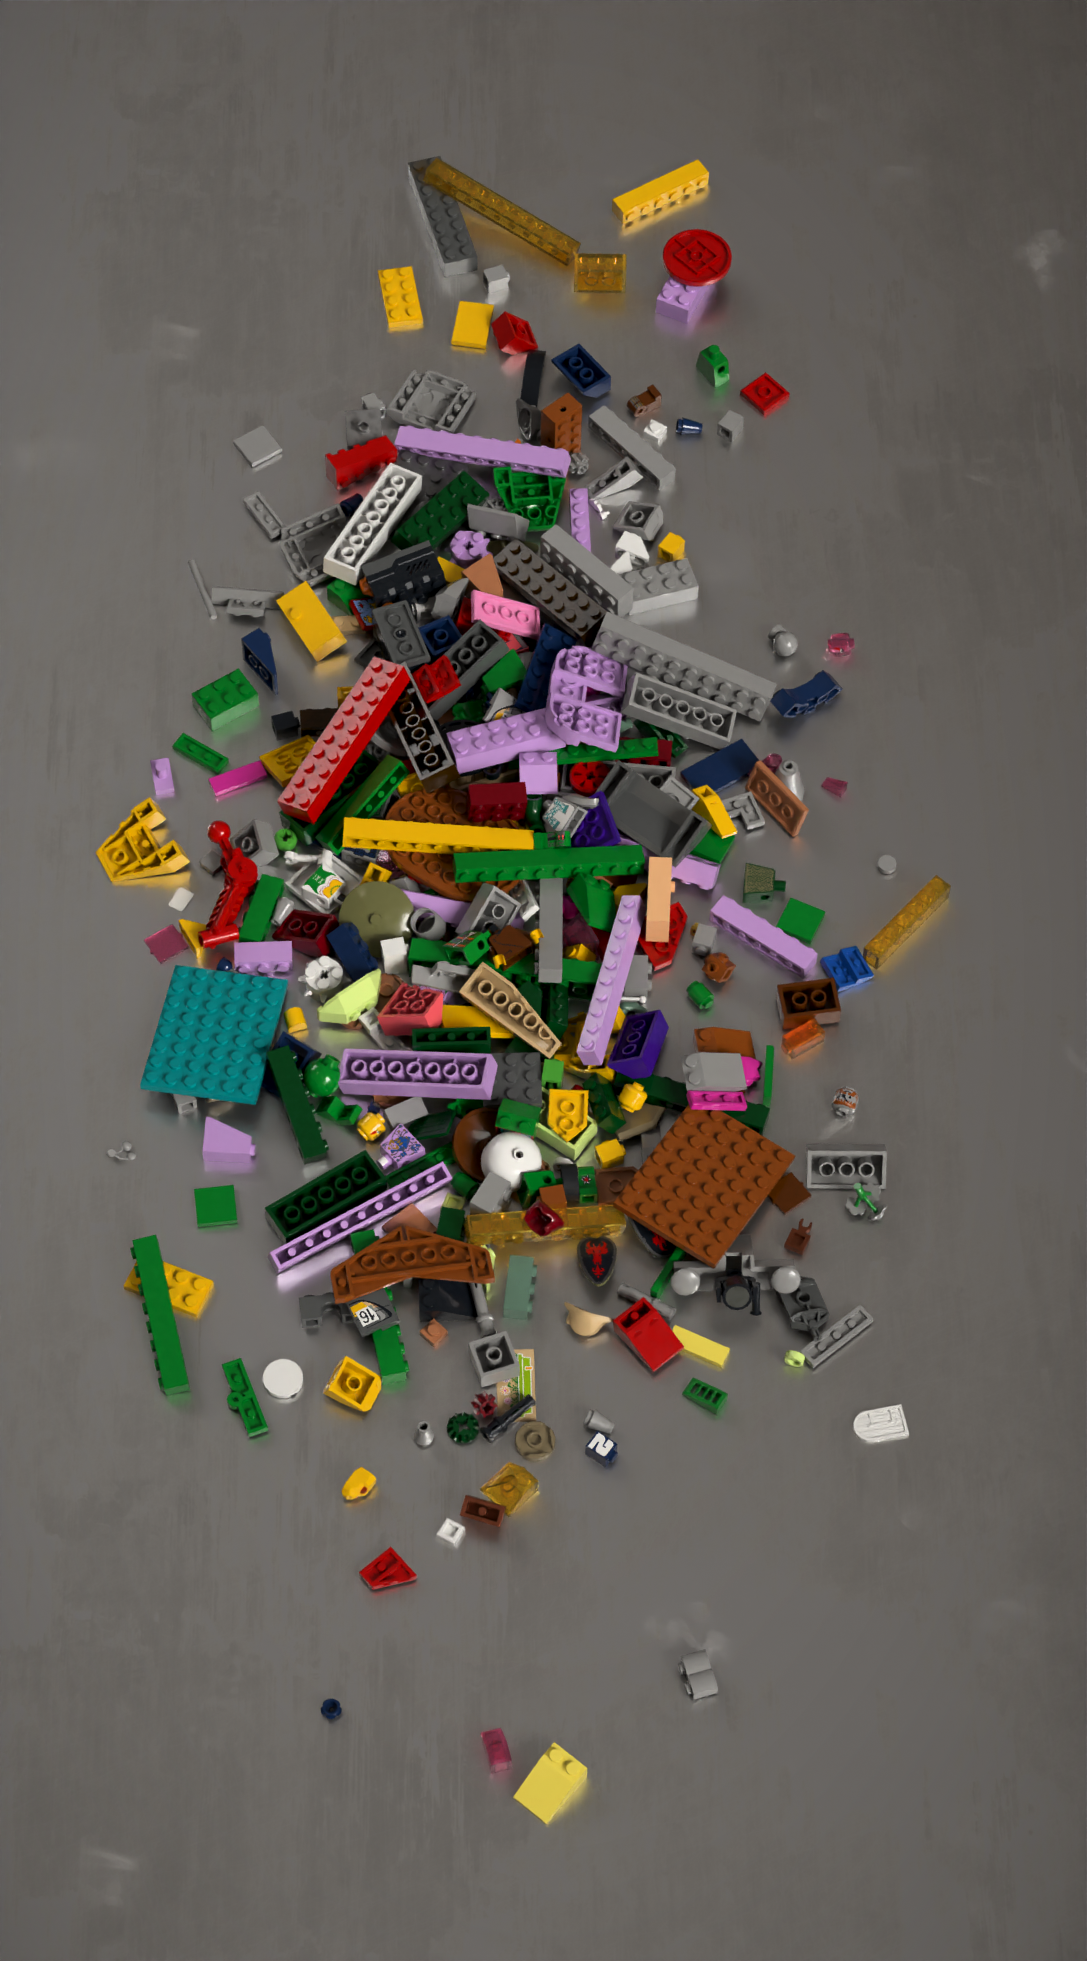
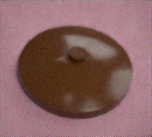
(471, 1138)

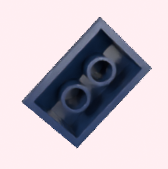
(583, 371)

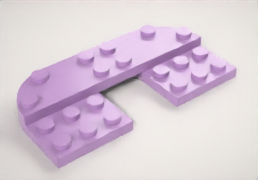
(566, 706)

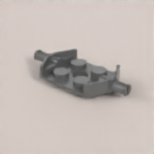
(809, 1314)

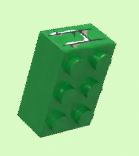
(225, 699)

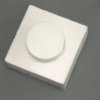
(655, 431)

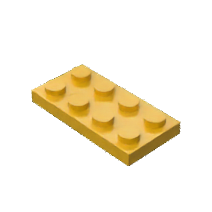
(400, 297)
(186, 1288)

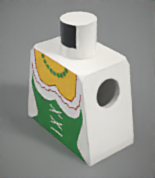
(324, 888)

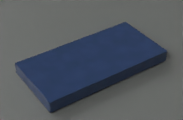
(721, 768)

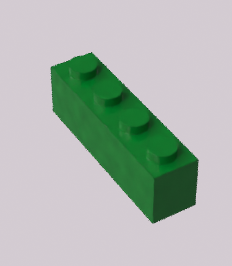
(261, 908)

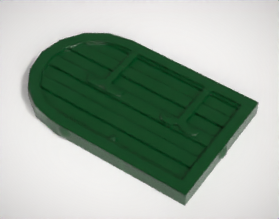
(432, 1125)

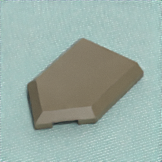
(640, 1121)

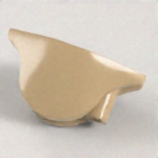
(584, 1322)

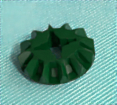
(465, 1435)

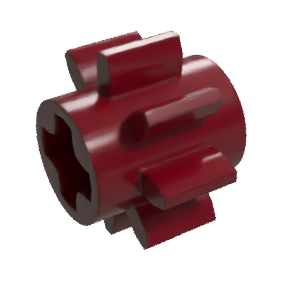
(484, 1404)

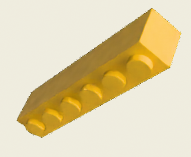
(660, 191)

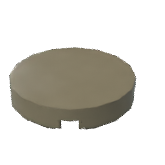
(535, 1441)

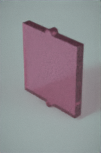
(166, 944)

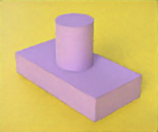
(162, 776)

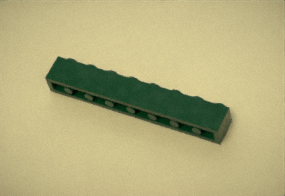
(672, 1096)

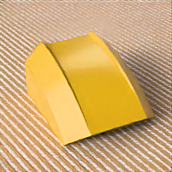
(353, 1385)

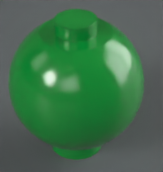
(322, 1076)

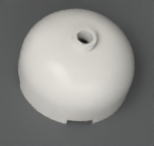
(511, 1156)

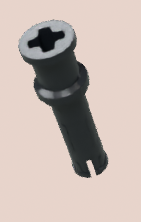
(501, 1425)

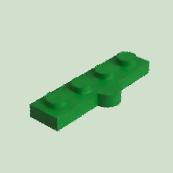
(244, 1398)

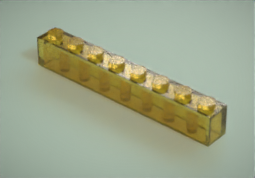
(511, 1226)

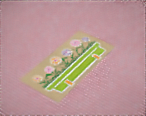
(515, 1389)

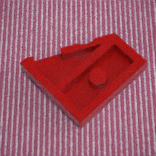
(387, 1571)

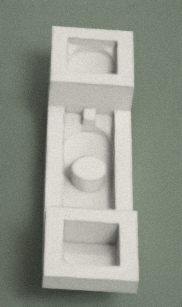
(374, 1029)

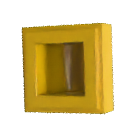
(294, 1019)

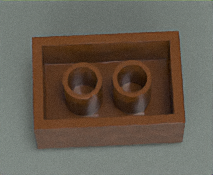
(808, 1000)

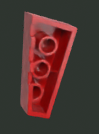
(359, 461)

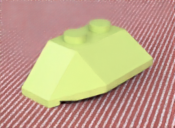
(353, 1000)

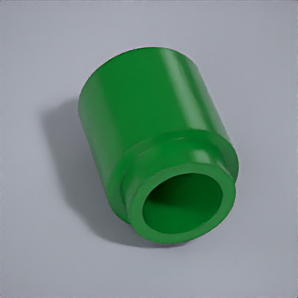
(700, 995)
(464, 1185)

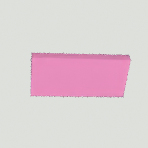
(505, 614)

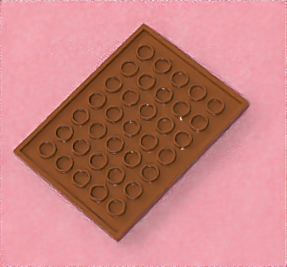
(704, 1183)

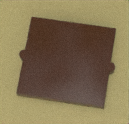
(788, 1193)

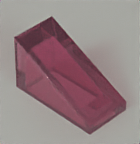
(835, 786)

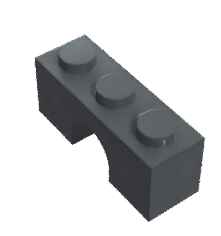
(314, 1307)

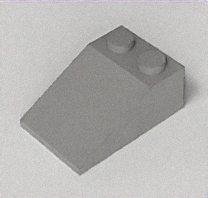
(713, 1072)

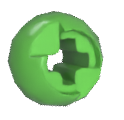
(285, 834)

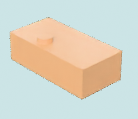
(658, 899)

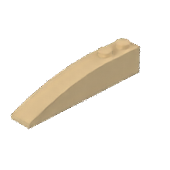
(507, 1007)

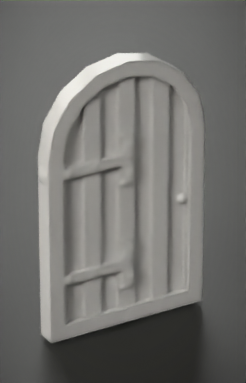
(881, 1424)

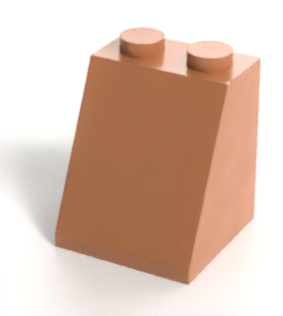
(483, 577)

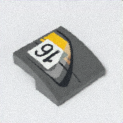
(373, 1312)

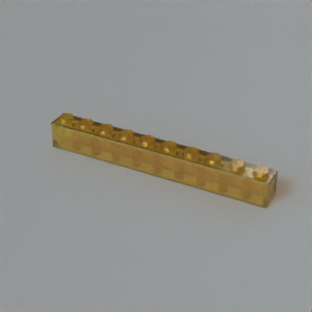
(501, 211)

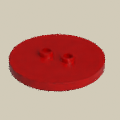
(697, 257)

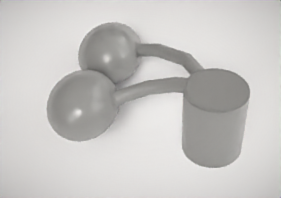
(126, 1146)

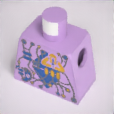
(399, 1149)

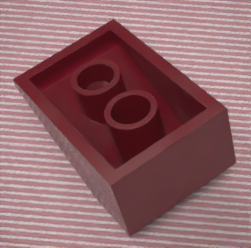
(307, 931)

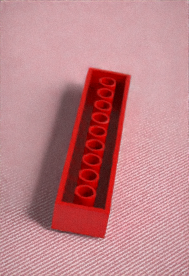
(343, 740)

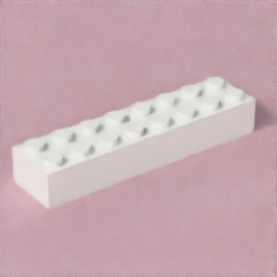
(372, 523)

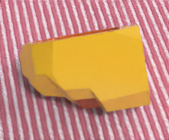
(358, 1484)

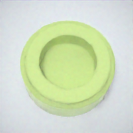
(794, 1358)

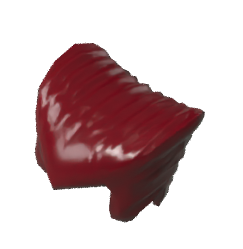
(542, 1219)

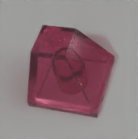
(579, 932)

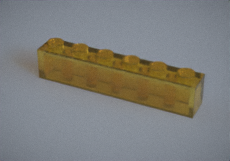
(906, 922)

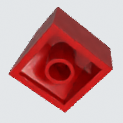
(513, 334)

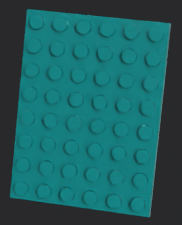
(214, 1034)

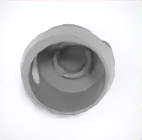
(431, 928)

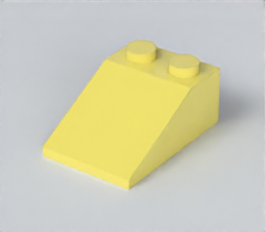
(551, 1783)

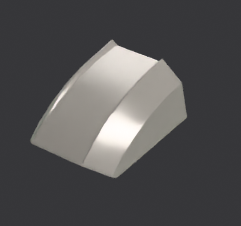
(640, 519)
(449, 599)

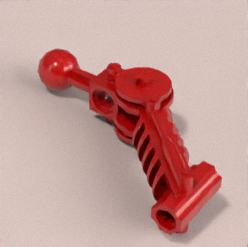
(238, 884)

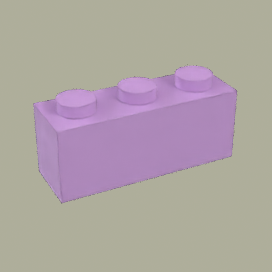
(263, 956)

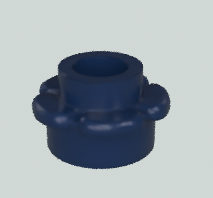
(331, 1703)

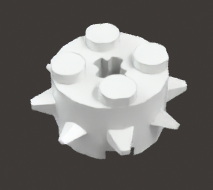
(323, 979)

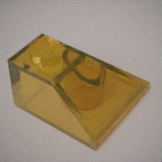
(511, 1487)

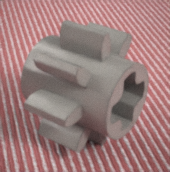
(578, 463)

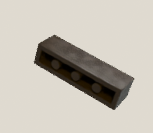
(315, 721)

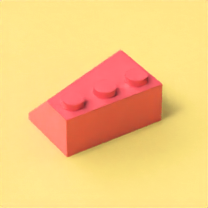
(410, 1010)

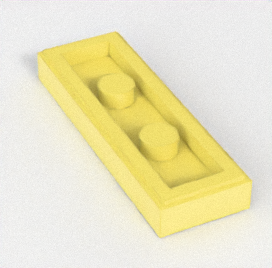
(701, 1347)

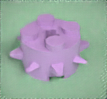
(467, 548)

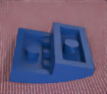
(847, 968)

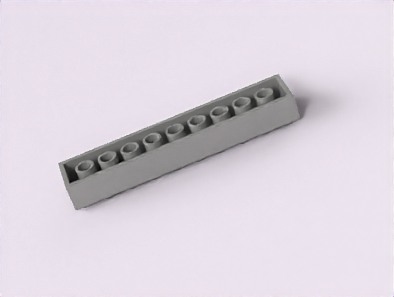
(683, 666)

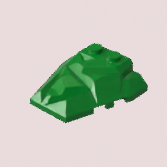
(530, 496)

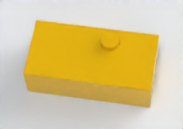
(311, 621)

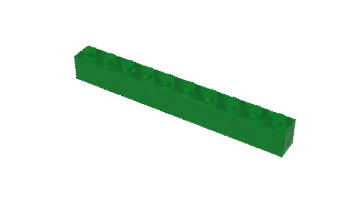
(548, 863)

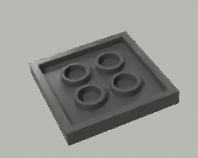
(516, 1079)

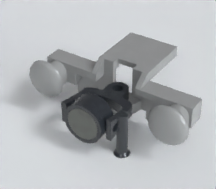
(736, 1284)

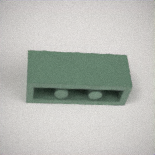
(519, 1287)

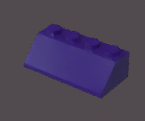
(639, 1044)

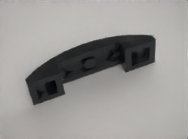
(532, 376)

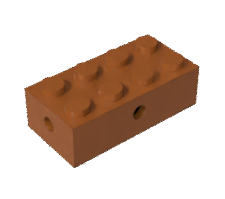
(562, 424)

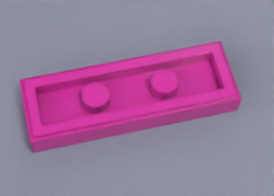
(237, 778)
(716, 1100)

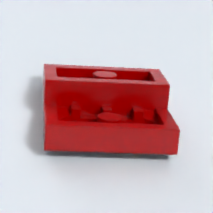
(436, 679)

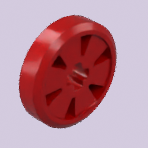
(580, 772)

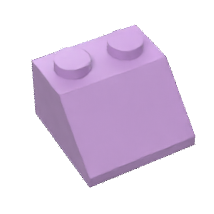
(539, 772)

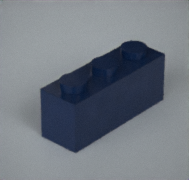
(352, 951)

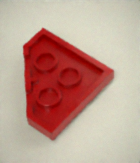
(662, 953)

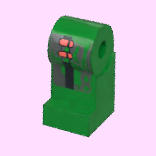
(552, 840)

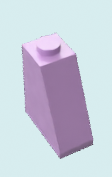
(226, 1143)

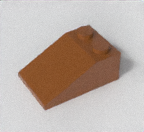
(723, 1041)

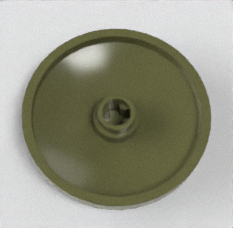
(379, 913)

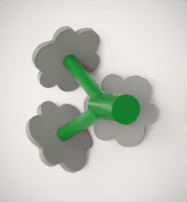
(869, 1194)

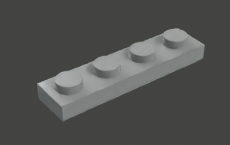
(837, 1336)

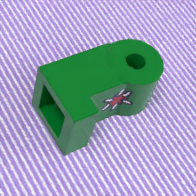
(587, 1185)

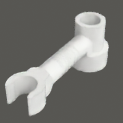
(325, 857)

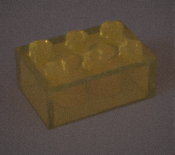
(600, 273)

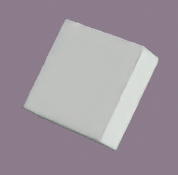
(450, 1531)

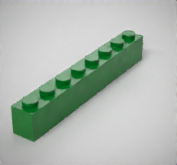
(161, 1315)
(385, 1342)

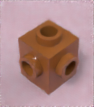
(718, 967)

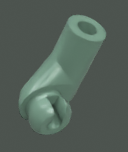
(632, 1006)

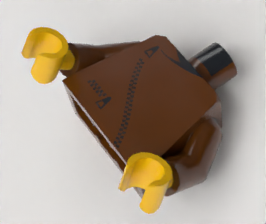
(510, 945)

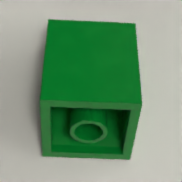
(505, 675)

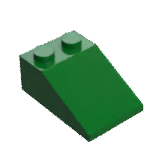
(593, 901)

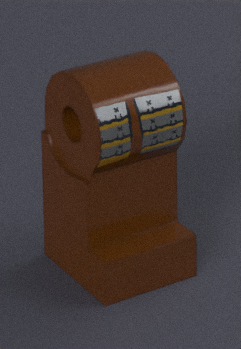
(645, 402)

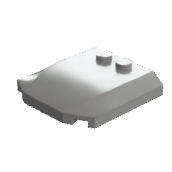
(431, 402)
(308, 542)

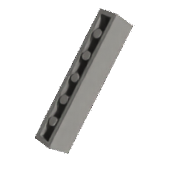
(629, 443)

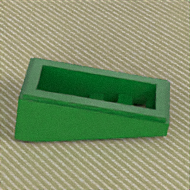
(707, 1404)

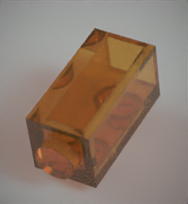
(803, 1039)

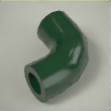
(533, 814)

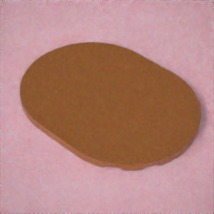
(436, 869)

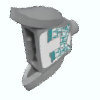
(566, 812)

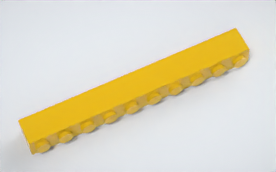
(432, 837)

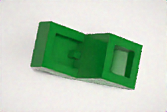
(336, 1111)

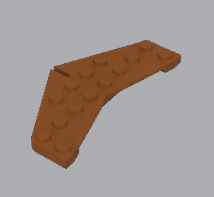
(419, 1256)

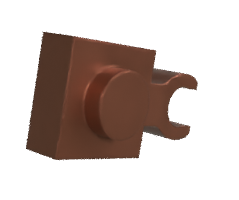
(798, 1238)

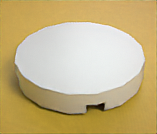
(282, 1378)

